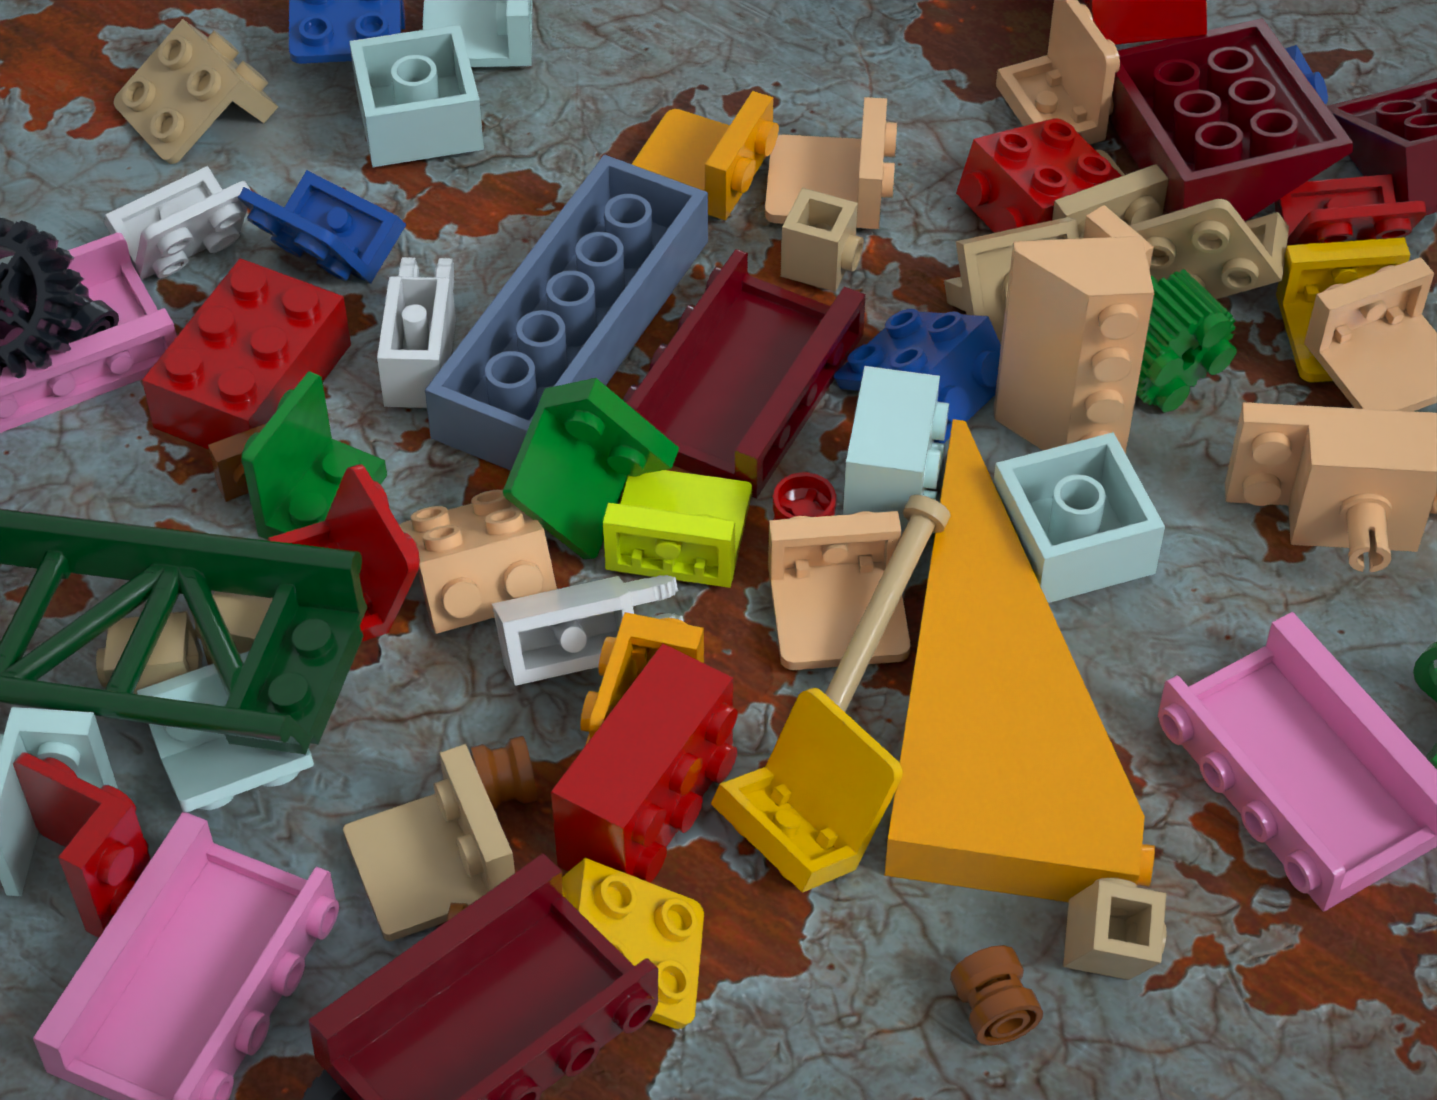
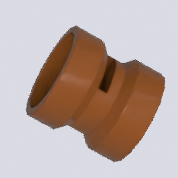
(996, 995)

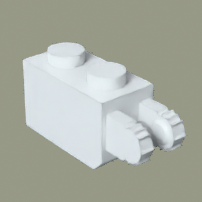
(415, 332)
(567, 626)

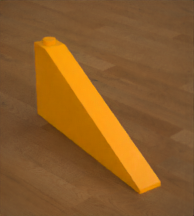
(1000, 740)

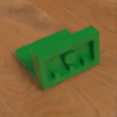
(579, 460)
(296, 463)

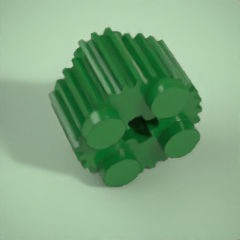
(1183, 341)

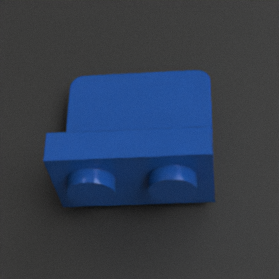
(324, 27)
(329, 224)
(940, 344)

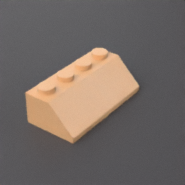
(1073, 339)

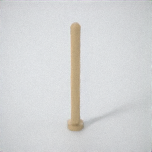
(924, 517)

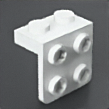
(179, 222)

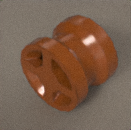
(506, 772)

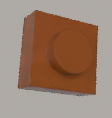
(228, 466)

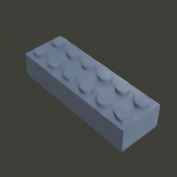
(569, 306)

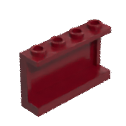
(745, 372)
(487, 1002)

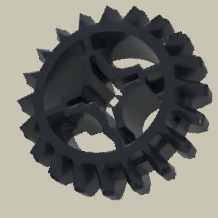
(33, 273)

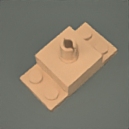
(1342, 472)

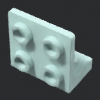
(493, 30)
(44, 733)
(203, 764)

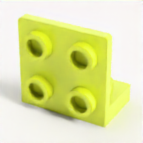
(677, 527)

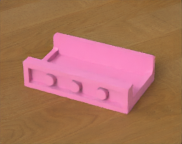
(99, 360)
(1308, 763)
(186, 973)

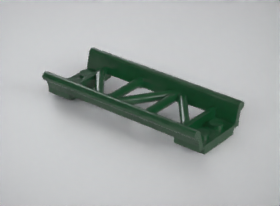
(274, 698)

